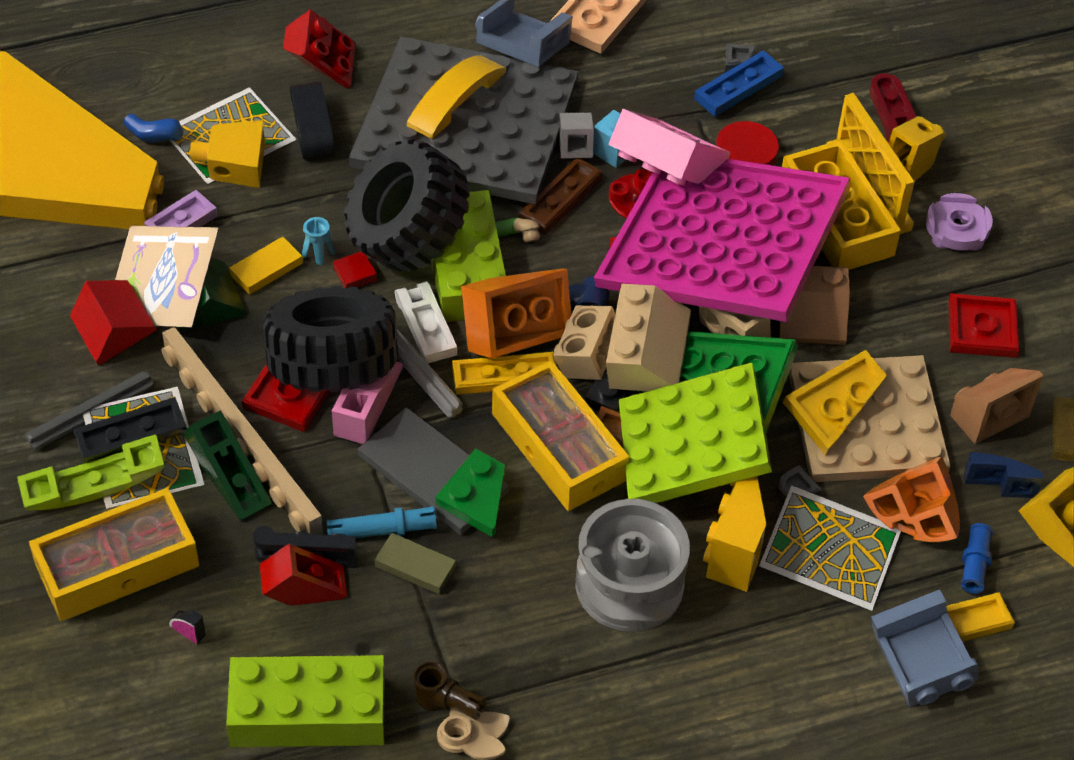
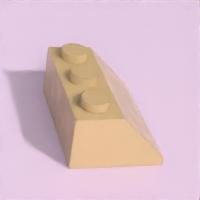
(647, 339)

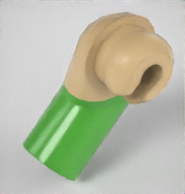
(517, 225)

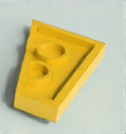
(835, 399)

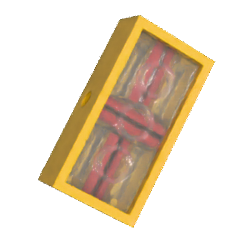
(559, 435)
(114, 554)

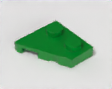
(475, 492)

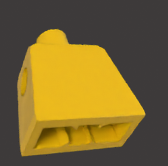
(917, 144)
(233, 152)

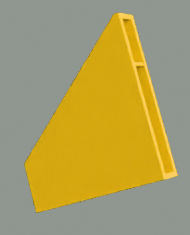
(66, 161)

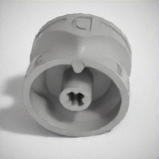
(632, 564)

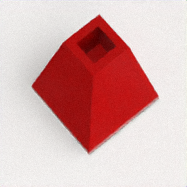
(321, 47)

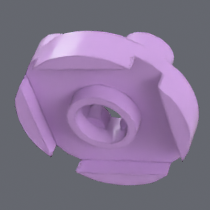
(954, 236)

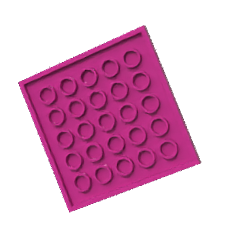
(730, 241)

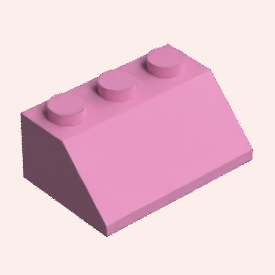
(665, 148)

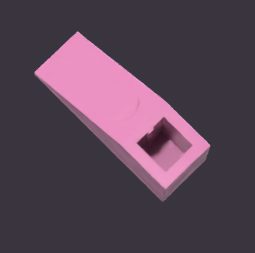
(360, 408)

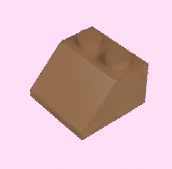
(820, 309)
(996, 402)

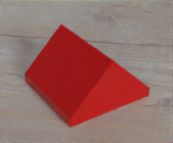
(110, 318)

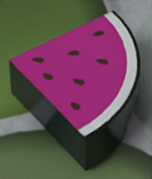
(189, 625)

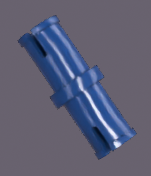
(977, 558)

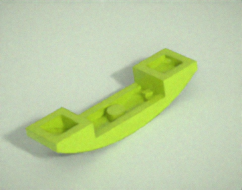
(94, 479)

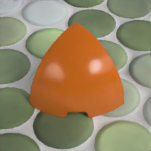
(918, 502)

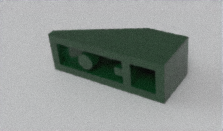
(227, 465)

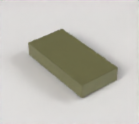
(415, 563)

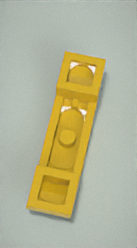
(450, 91)

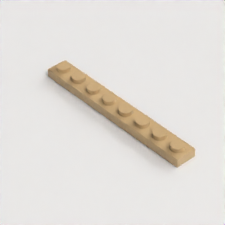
(265, 464)

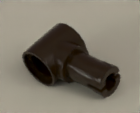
(446, 693)

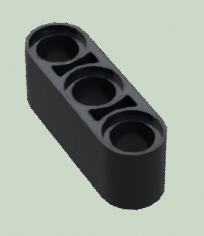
(312, 120)

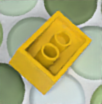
(1052, 515)

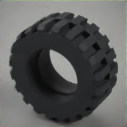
(406, 205)
(330, 338)

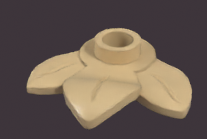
(478, 737)

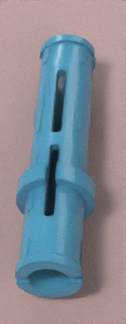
(385, 523)

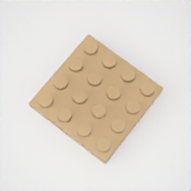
(891, 431)

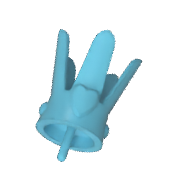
(317, 232)

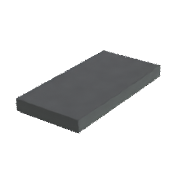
(417, 461)

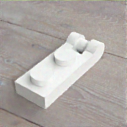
(426, 322)

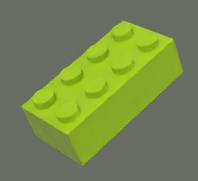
(470, 258)
(306, 701)

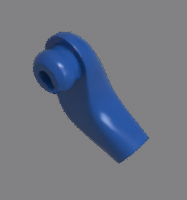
(154, 131)

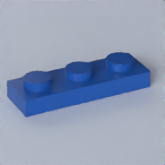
(738, 83)

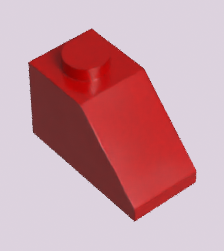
(302, 577)

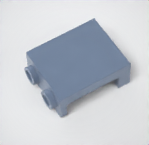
(522, 35)
(924, 649)

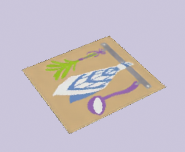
(167, 270)

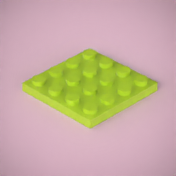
(694, 435)

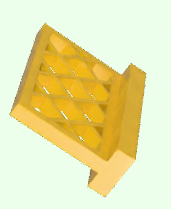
(876, 160)

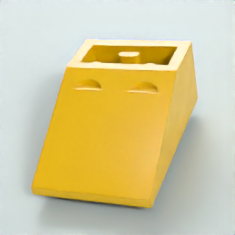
(737, 536)

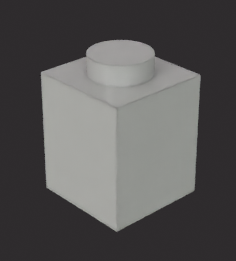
(576, 135)

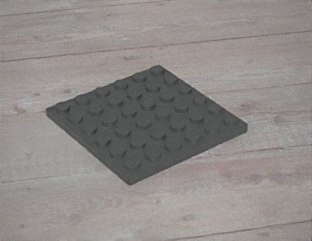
(495, 136)

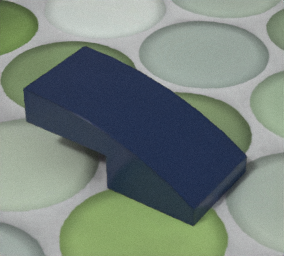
(1013, 476)

